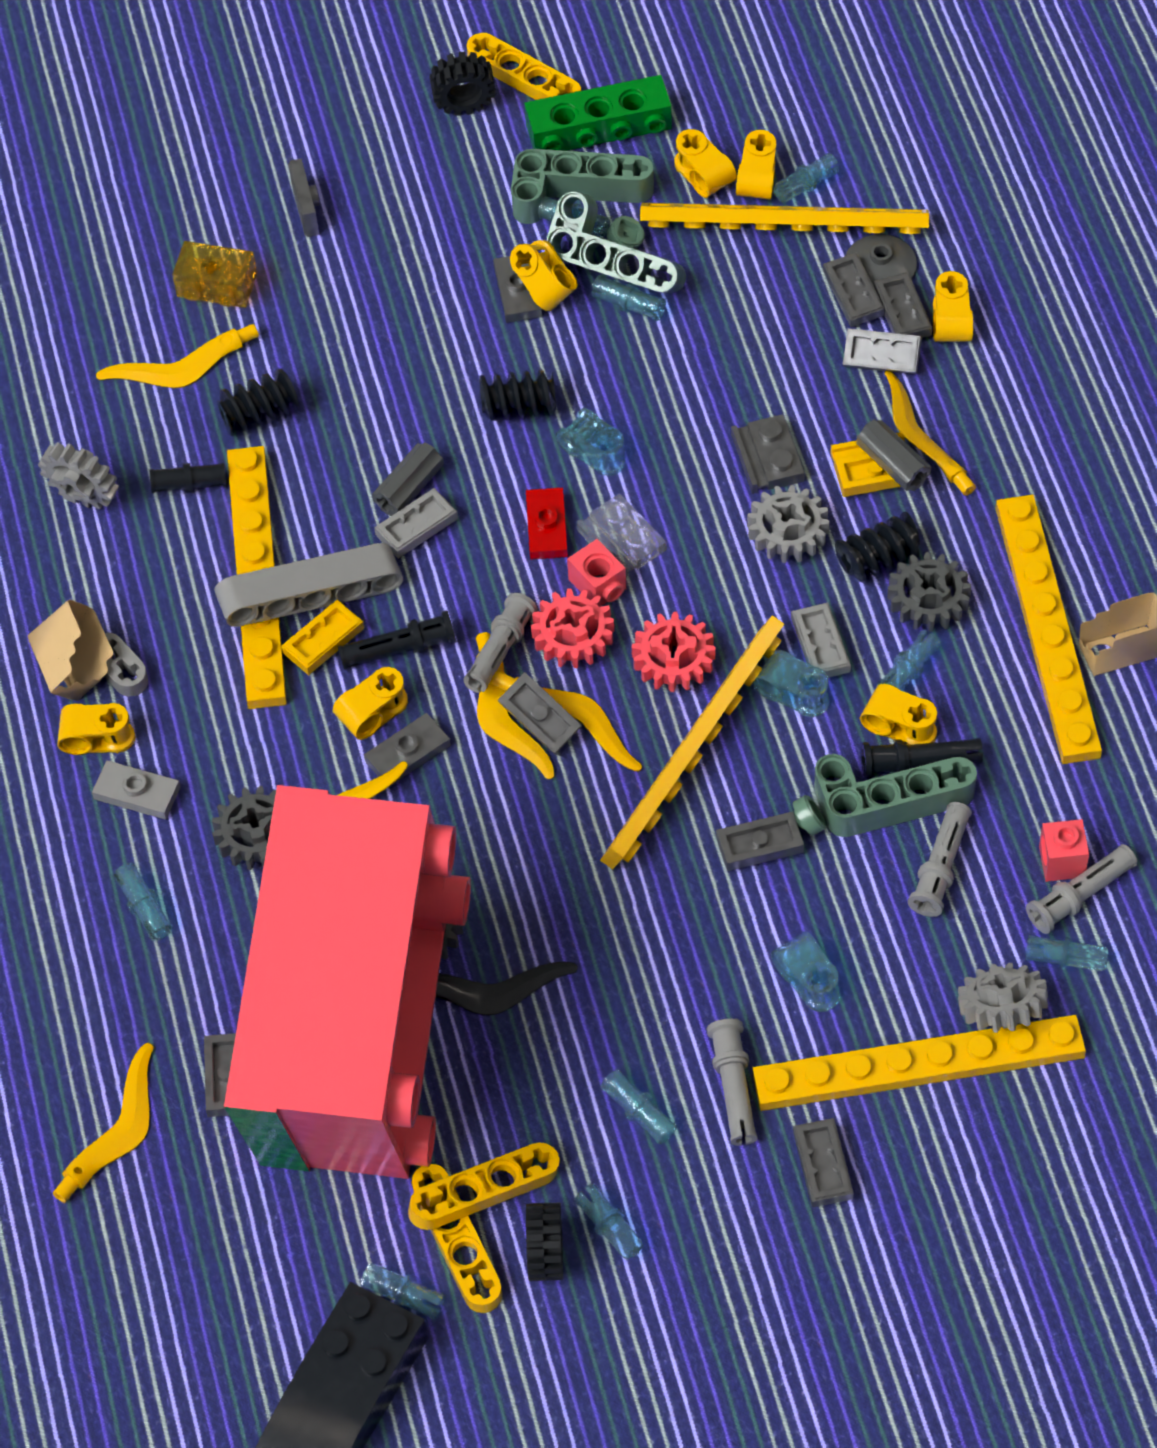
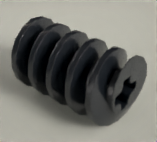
(517, 395)
(257, 400)
(878, 546)

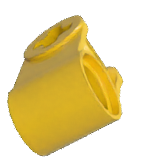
(702, 163)
(757, 166)
(545, 276)
(952, 309)
(372, 705)
(898, 714)
(90, 729)

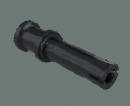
(415, 636)
(903, 756)

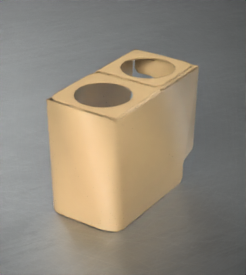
(1127, 647)
(71, 650)

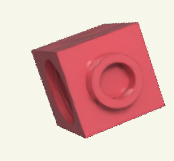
(594, 561)
(1063, 850)

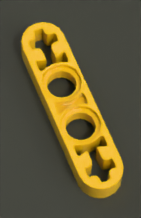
(527, 69)
(481, 1181)
(452, 1239)

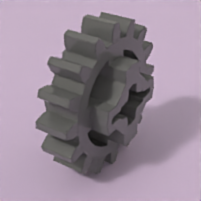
(929, 592)
(236, 826)

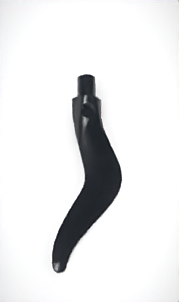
(499, 997)

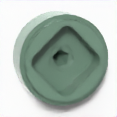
(626, 232)
(808, 815)

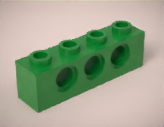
(599, 115)

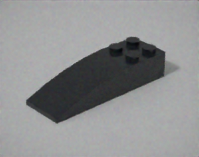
(347, 1374)

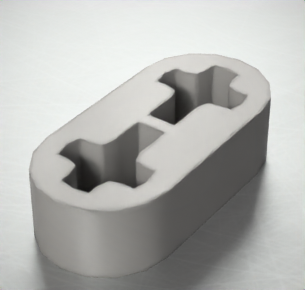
(129, 661)

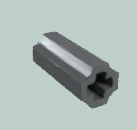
(893, 455)
(408, 478)

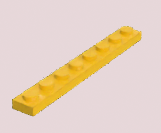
(800, 217)
(255, 552)
(1048, 630)
(686, 755)
(917, 1063)

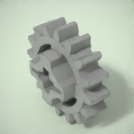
(78, 475)
(788, 523)
(1003, 997)

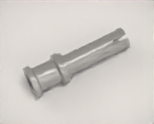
(506, 631)
(936, 873)
(1068, 897)
(731, 1064)

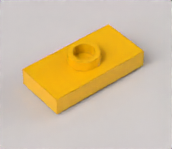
(321, 636)

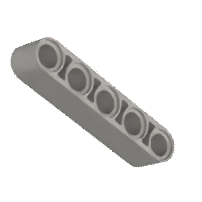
(308, 584)

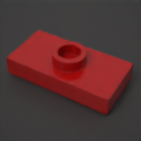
(546, 523)

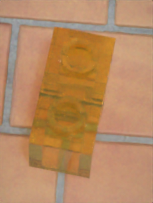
(214, 274)

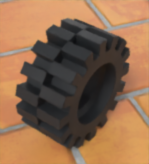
(460, 70)
(544, 1241)

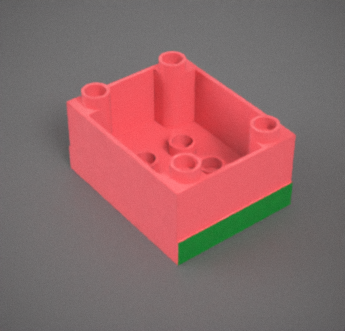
(343, 984)

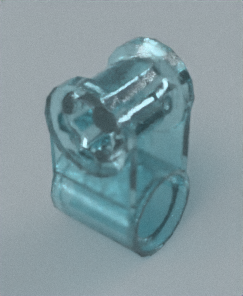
(594, 443)
(791, 681)
(808, 971)

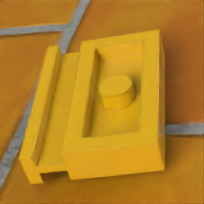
(858, 471)

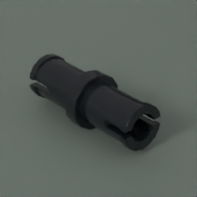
(187, 477)

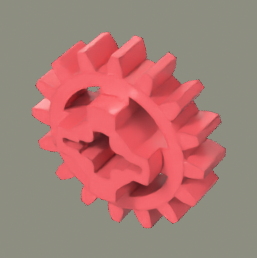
(572, 628)
(692, 655)

